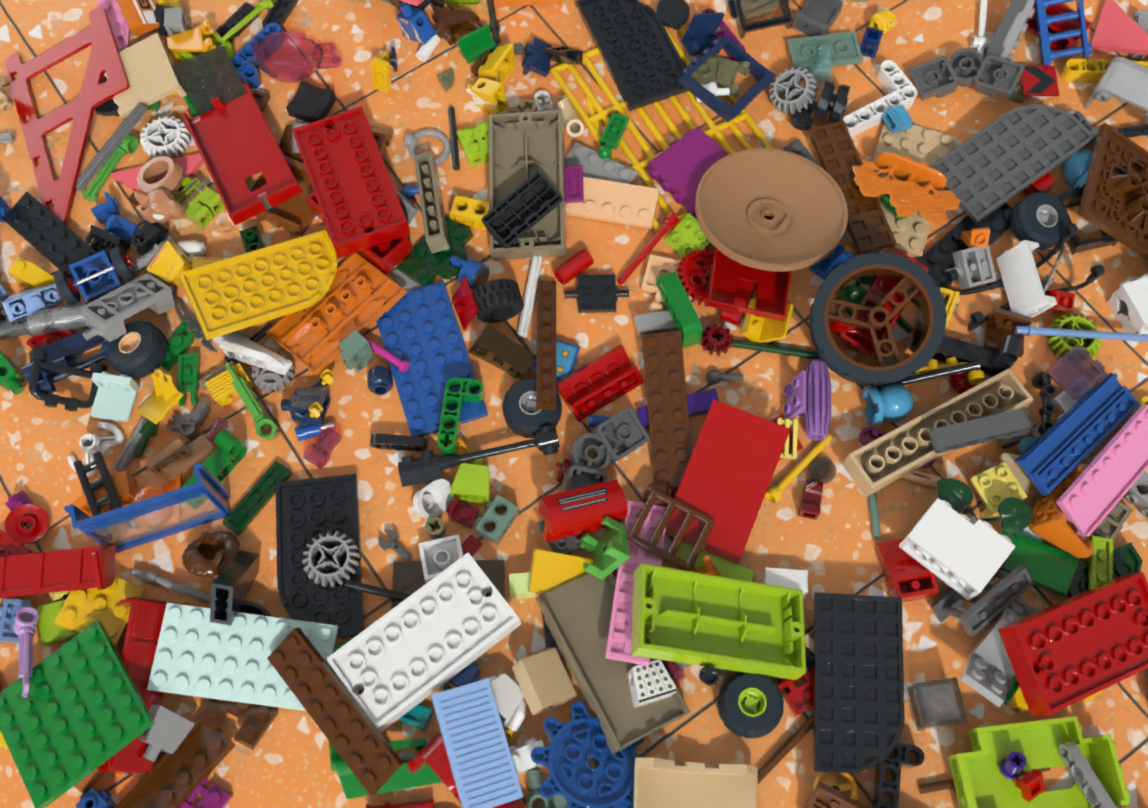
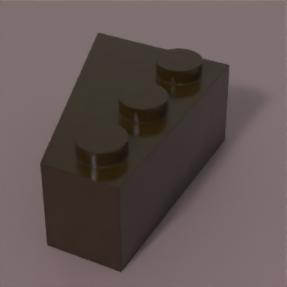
(502, 352)

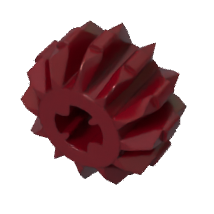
(723, 341)

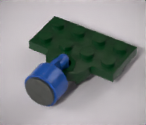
(424, 266)

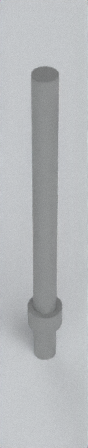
(154, 578)

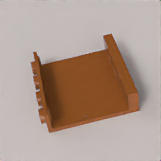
(294, 213)

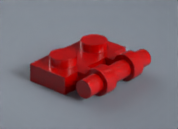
(799, 698)

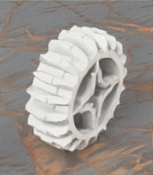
(165, 137)

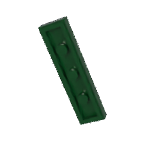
(256, 498)

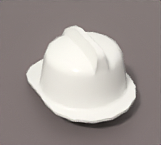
(432, 499)

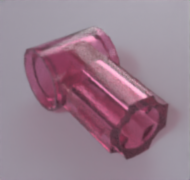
(319, 453)

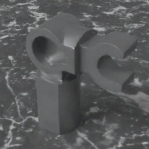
(190, 428)

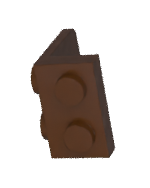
(1001, 324)

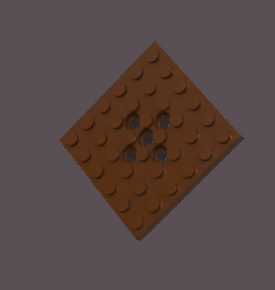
(1118, 190)

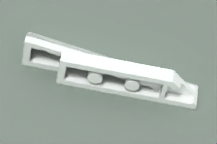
(249, 352)

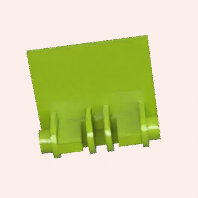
(687, 237)

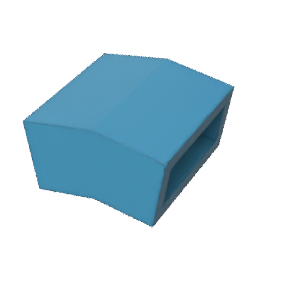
(897, 119)

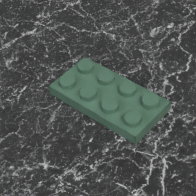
(843, 47)

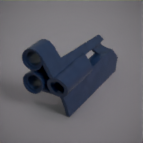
(65, 353)

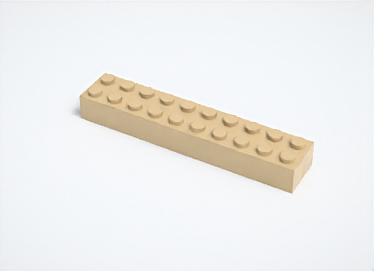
(910, 446)

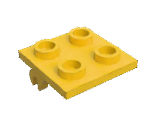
(161, 400)

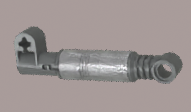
(43, 321)

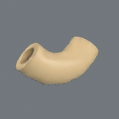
(571, 119)

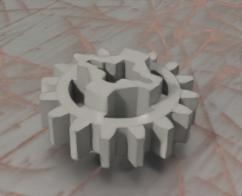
(269, 381)

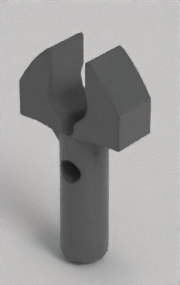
(394, 545)

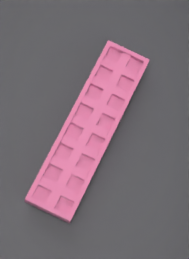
(621, 616)

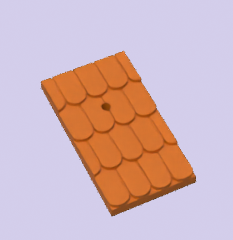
(353, 303)

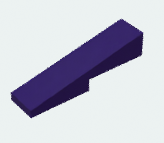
(698, 404)

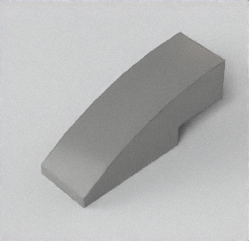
(653, 323)

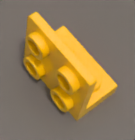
(763, 329)

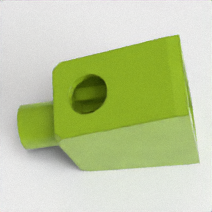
(472, 482)

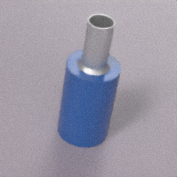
(311, 431)

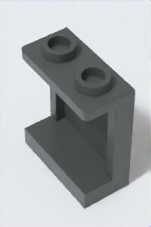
(817, 16)

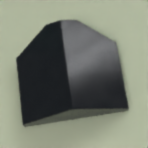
(565, 55)

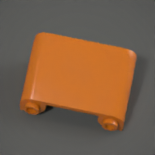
(1053, 525)

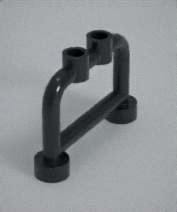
(51, 400)

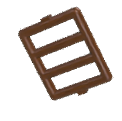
(670, 554)

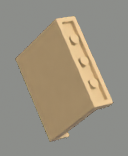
(149, 75)

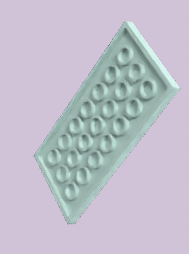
(229, 660)

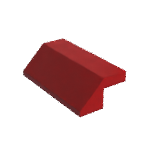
(599, 383)

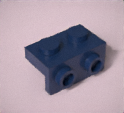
(535, 57)

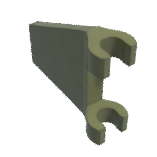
(729, 72)

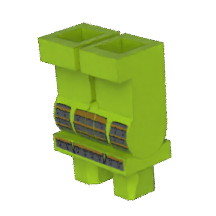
(199, 201)

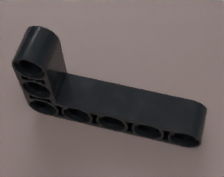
(991, 361)

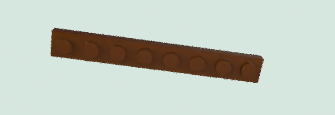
(546, 346)

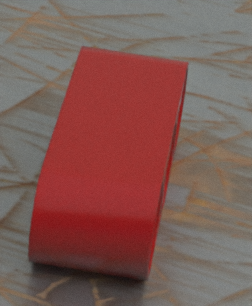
(744, 293)

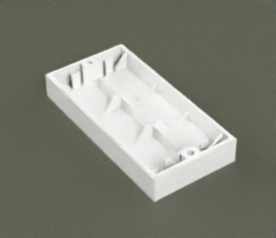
(423, 642)

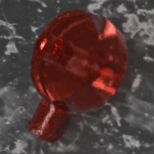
(562, 466)

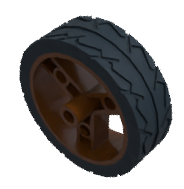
(912, 282)

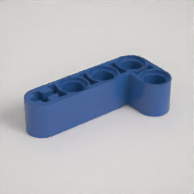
(245, 62)

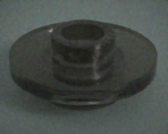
(821, 470)

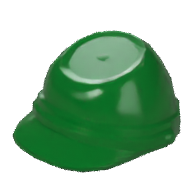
(852, 294)

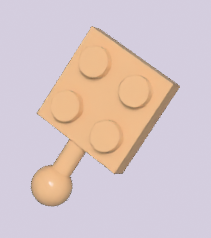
(656, 267)

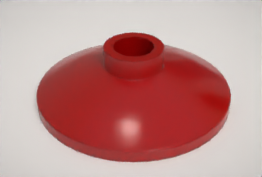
(27, 514)

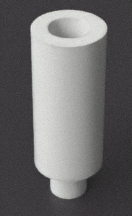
(427, 49)

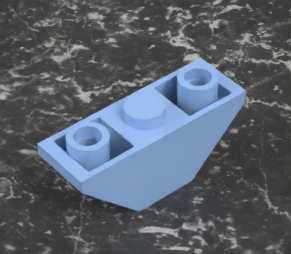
(30, 301)

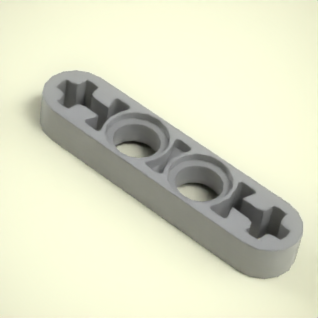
(1084, 776)

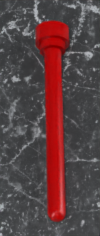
(670, 222)

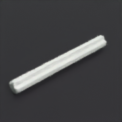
(529, 296)

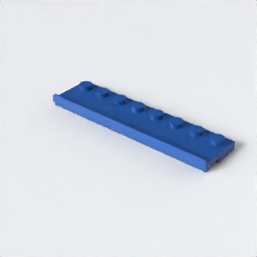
(1077, 433)

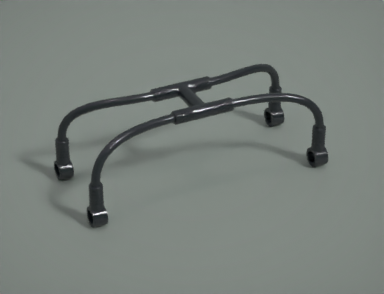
(977, 317)

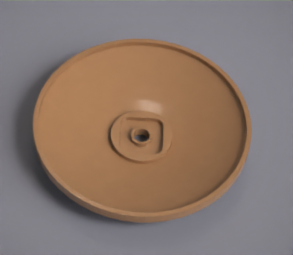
(761, 182)

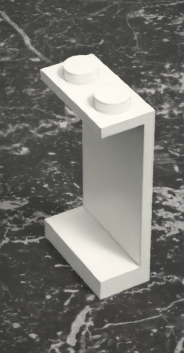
(1023, 281)

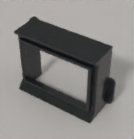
(743, 28)
(1073, 199)

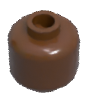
(663, 487)

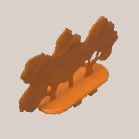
(912, 188)

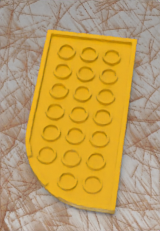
(261, 284)

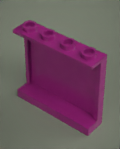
(683, 166)

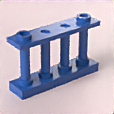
(1046, 38)

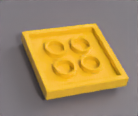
(91, 604)

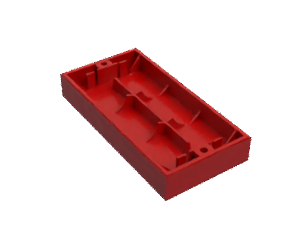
(351, 182)
(1080, 644)

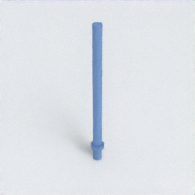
(1030, 330)

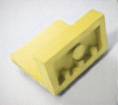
(995, 486)

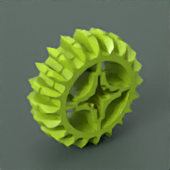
(1064, 344)

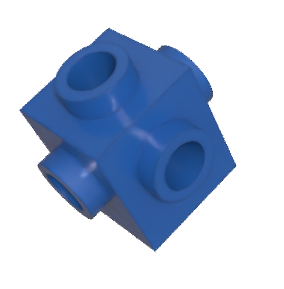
(97, 798)

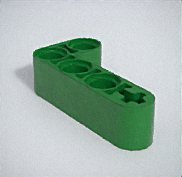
(680, 308)
(455, 416)
(226, 456)

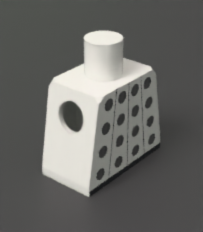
(650, 683)

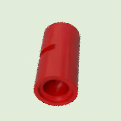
(573, 266)

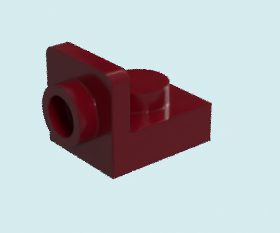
(462, 513)

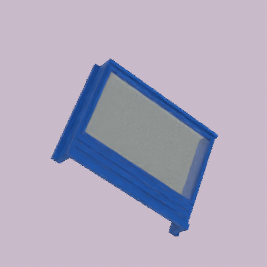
(173, 512)

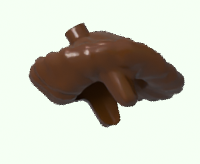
(210, 553)

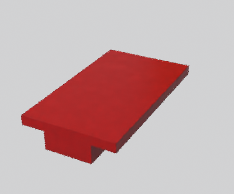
(728, 477)

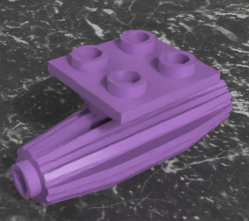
(810, 395)

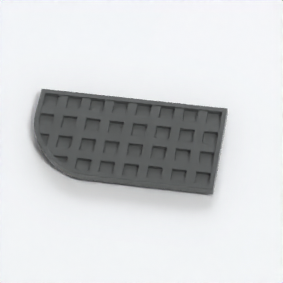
(1010, 156)

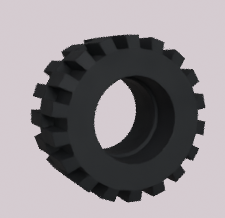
(498, 300)

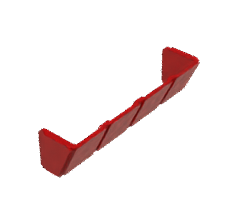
(57, 570)
(138, 657)

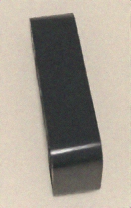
(894, 766)

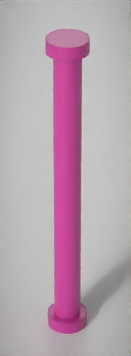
(403, 365)

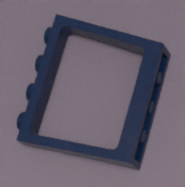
(727, 112)

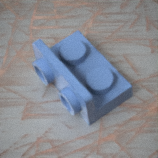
(8, 614)

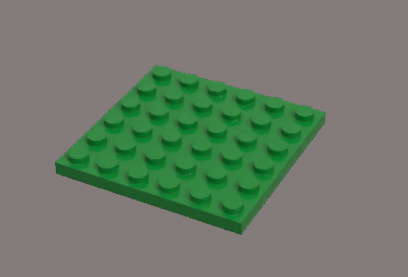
(74, 715)

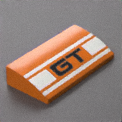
(139, 15)

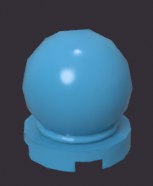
(1076, 169)
(888, 402)

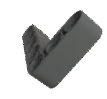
(1005, 427)

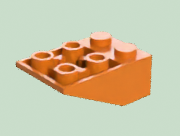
(125, 487)

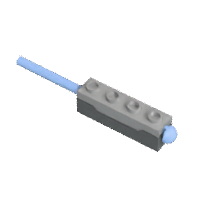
(1010, 29)

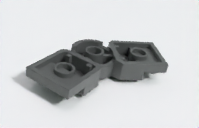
(985, 75)
(608, 442)

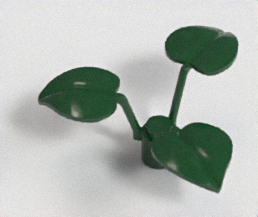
(1013, 512)

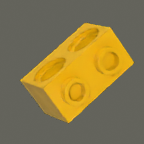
(469, 216)

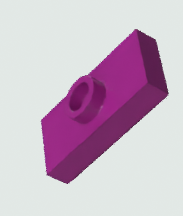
(574, 184)

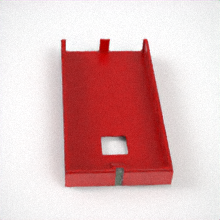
(236, 146)

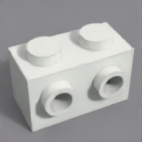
(522, 758)

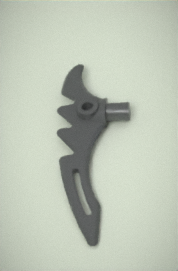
(193, 325)

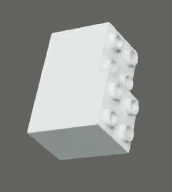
(1131, 305)
(956, 549)

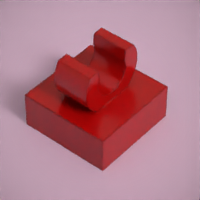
(1030, 785)

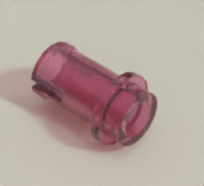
(219, 424)
(674, 671)

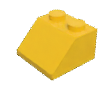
(499, 64)

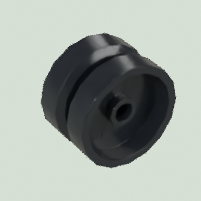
(832, 102)

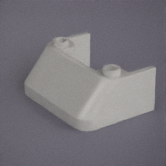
(1124, 81)

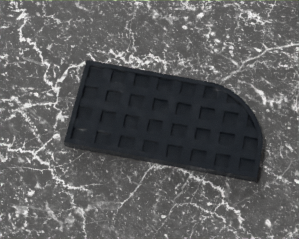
(857, 680)

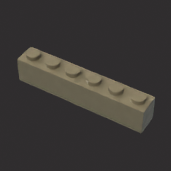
(431, 202)

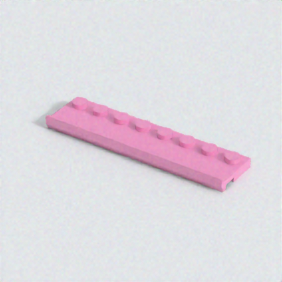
(1108, 475)

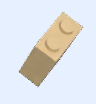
(543, 680)

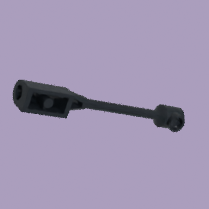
(431, 465)

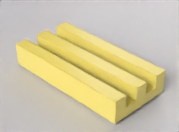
(787, 422)

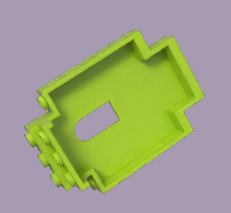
(983, 786)

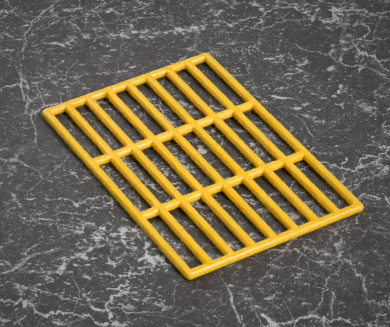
(619, 107)

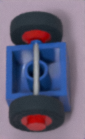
(95, 276)

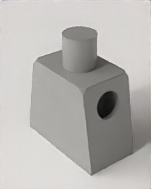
(166, 733)

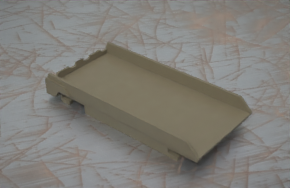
(580, 623)

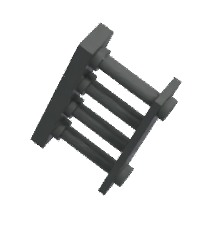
(987, 607)

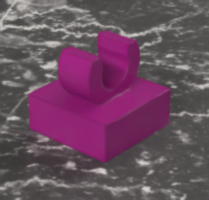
(18, 499)

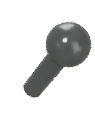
(714, 377)

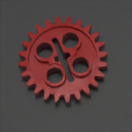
(689, 272)

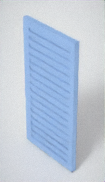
(476, 746)

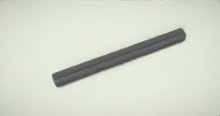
(110, 146)

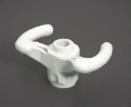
(92, 443)

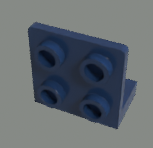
(701, 32)

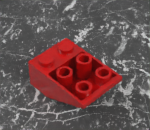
(904, 574)

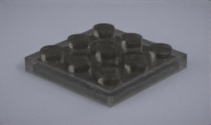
(210, 77)

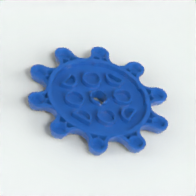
(568, 766)

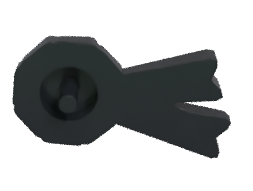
(803, 119)

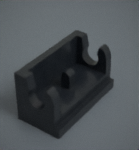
(105, 240)

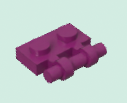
(213, 798)

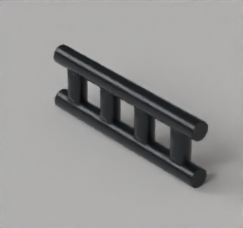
(105, 480)

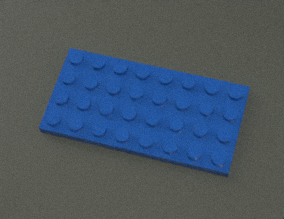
(427, 336)

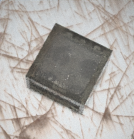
(937, 704)

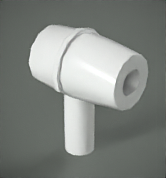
(193, 248)

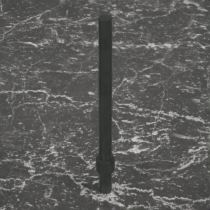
(494, 25)

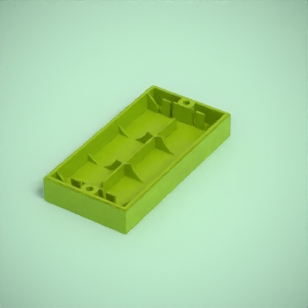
(718, 622)

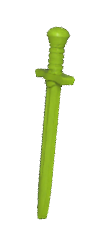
(263, 5)

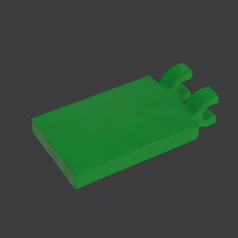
(1046, 565)

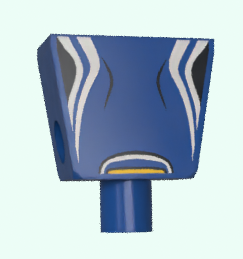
(414, 24)

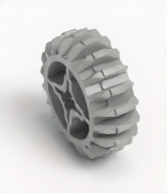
(795, 95)
(324, 564)

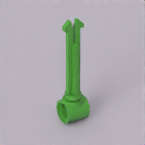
(128, 145)
(260, 418)

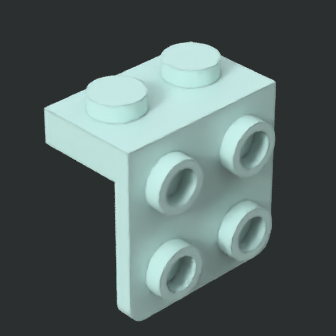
(114, 396)

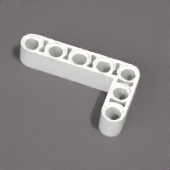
(900, 92)

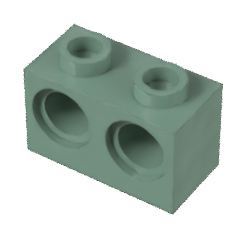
(355, 351)
(501, 521)

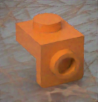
(976, 237)

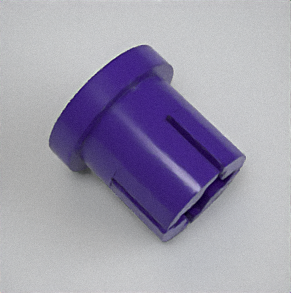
(1013, 765)

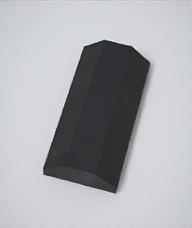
(521, 210)

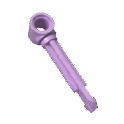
(25, 627)

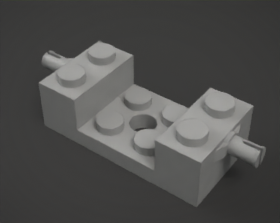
(107, 313)

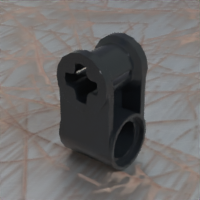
(148, 236)

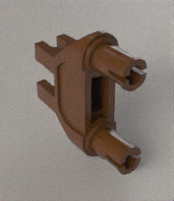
(454, 21)

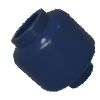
(379, 380)

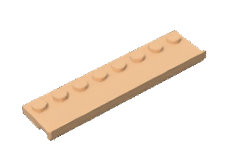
(616, 203)

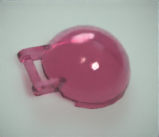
(293, 57)

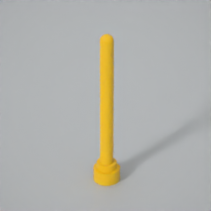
(774, 492)

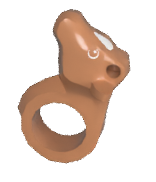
(157, 198)

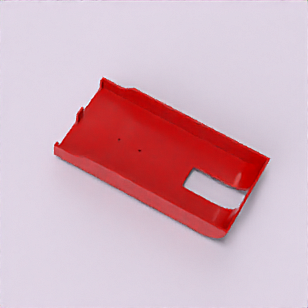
(771, 290)

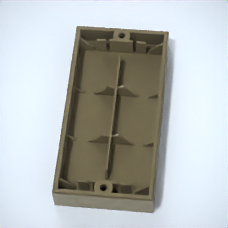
(518, 149)

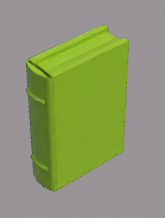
(48, 631)

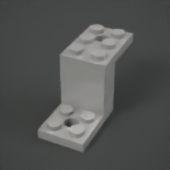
(988, 664)

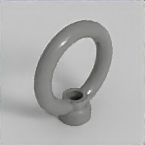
(411, 143)

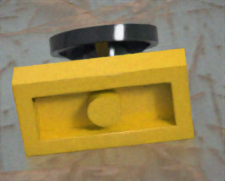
(381, 70)

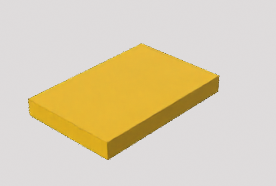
(553, 570)

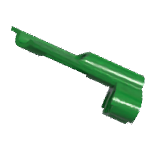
(400, 780)

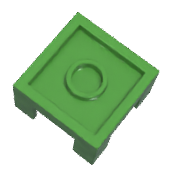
(608, 551)

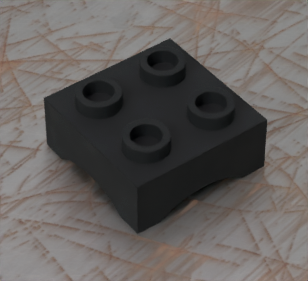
(311, 103)

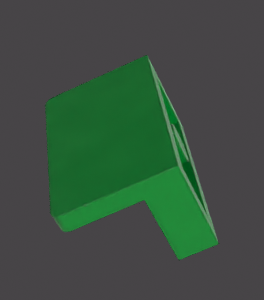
(475, 44)

